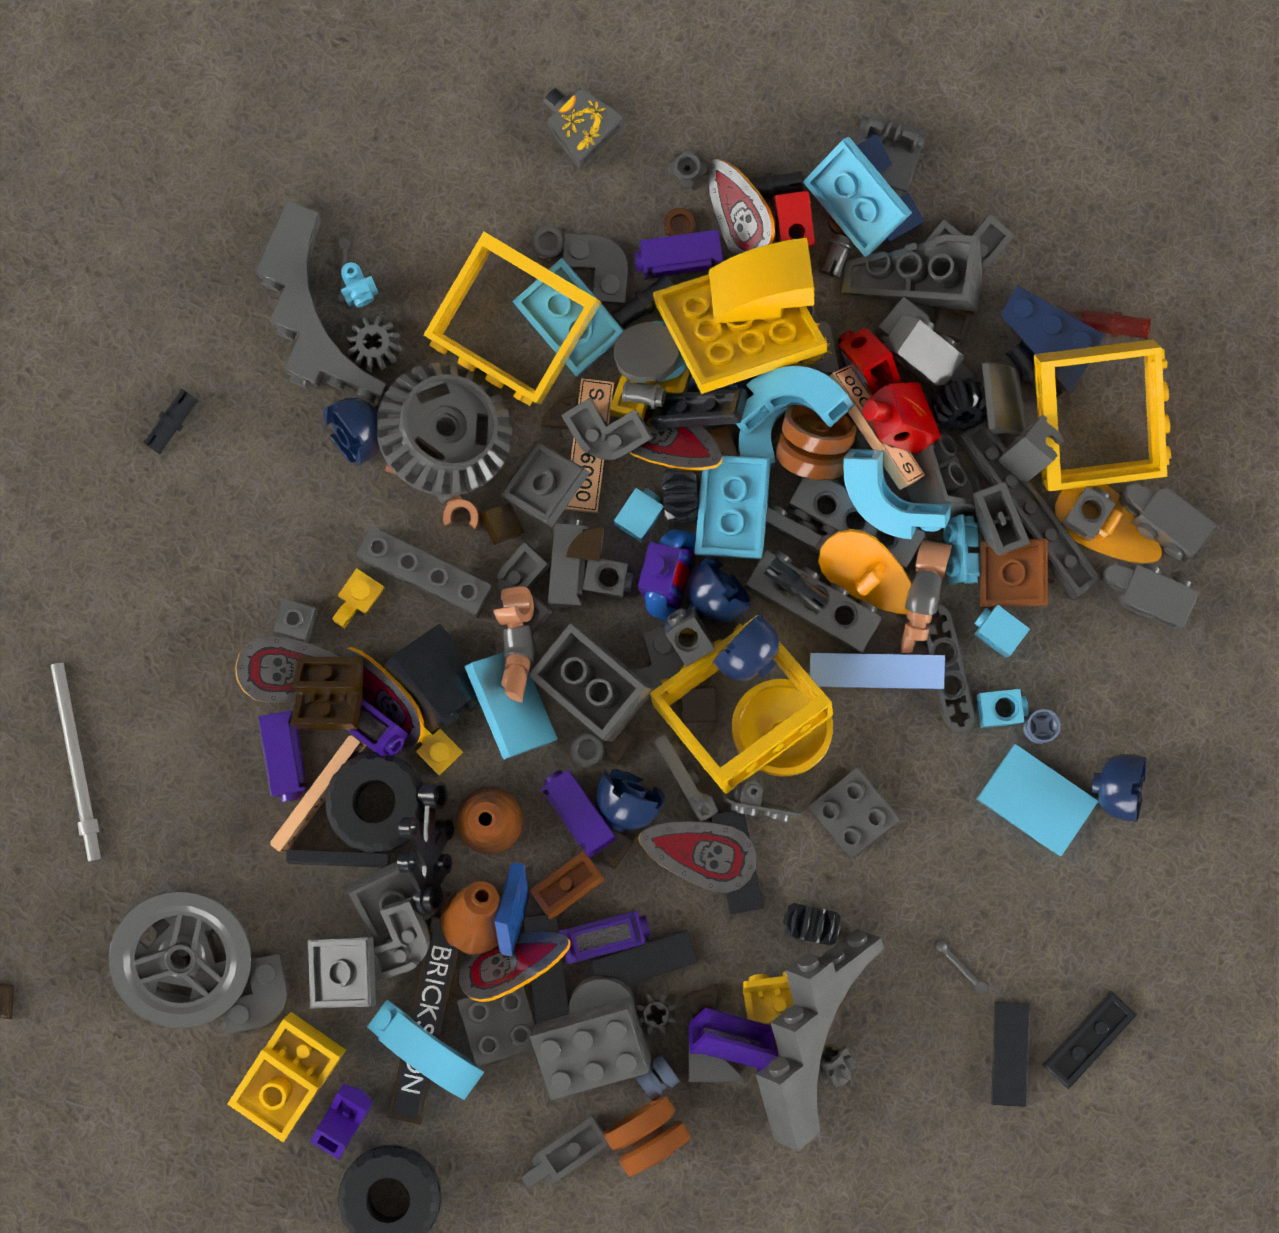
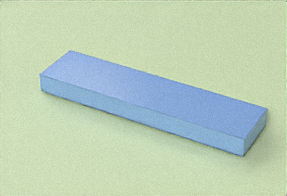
(878, 670)

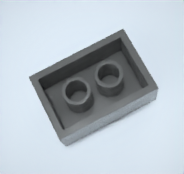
(591, 682)
(591, 1048)

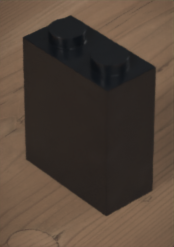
(435, 677)

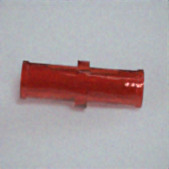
(1117, 324)

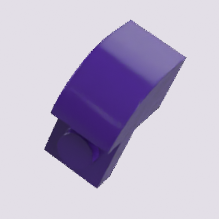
(342, 1120)

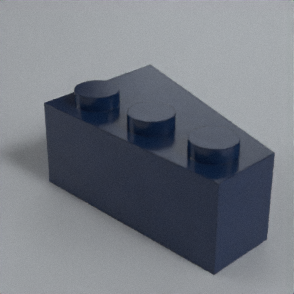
(1050, 330)

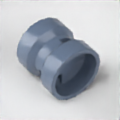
(1046, 726)
(651, 1083)

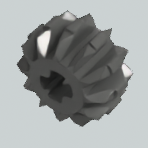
(374, 355)

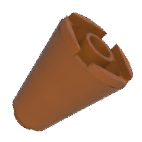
(505, 824)
(470, 918)

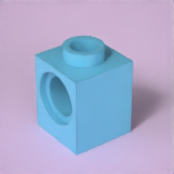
(639, 514)
(1000, 630)
(987, 712)

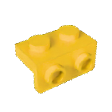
(766, 997)

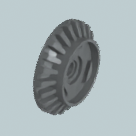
(464, 464)
(214, 983)

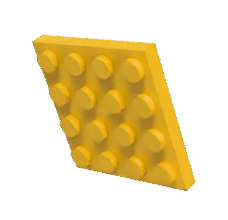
(733, 350)

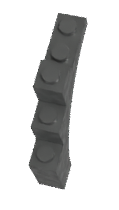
(288, 266)
(800, 1033)

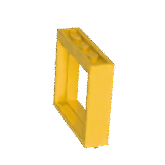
(470, 359)
(1157, 421)
(768, 746)

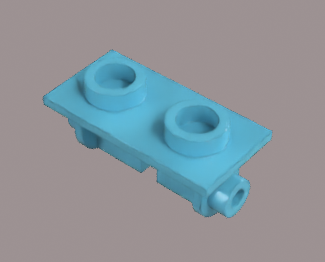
(358, 289)
(962, 566)

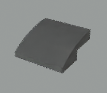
(1003, 399)

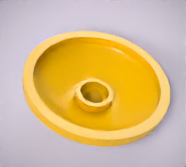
(767, 707)

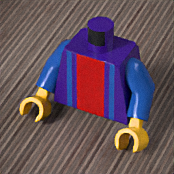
(667, 573)

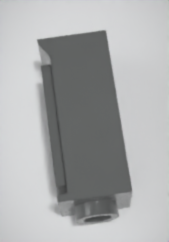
(566, 573)

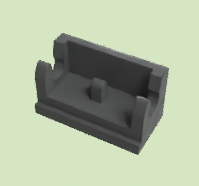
(1029, 452)

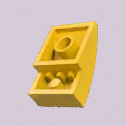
(762, 282)
(286, 1076)

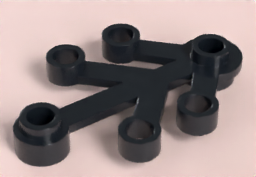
(427, 893)

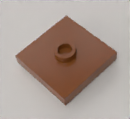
(1014, 577)

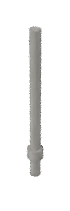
(87, 826)

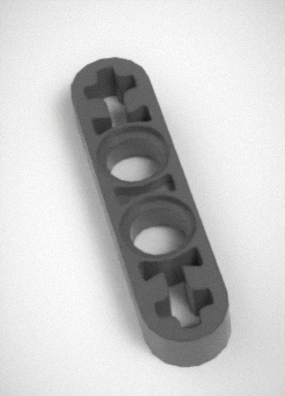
(952, 668)

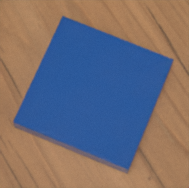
(511, 909)

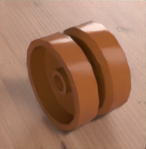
(811, 447)
(650, 1141)

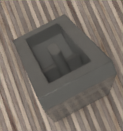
(999, 519)
(710, 1069)

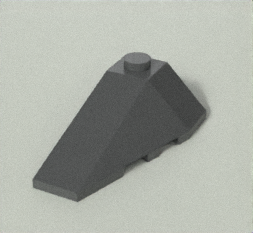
(927, 274)
(945, 474)

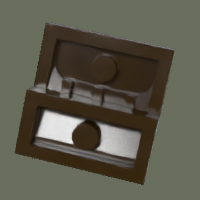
(328, 693)

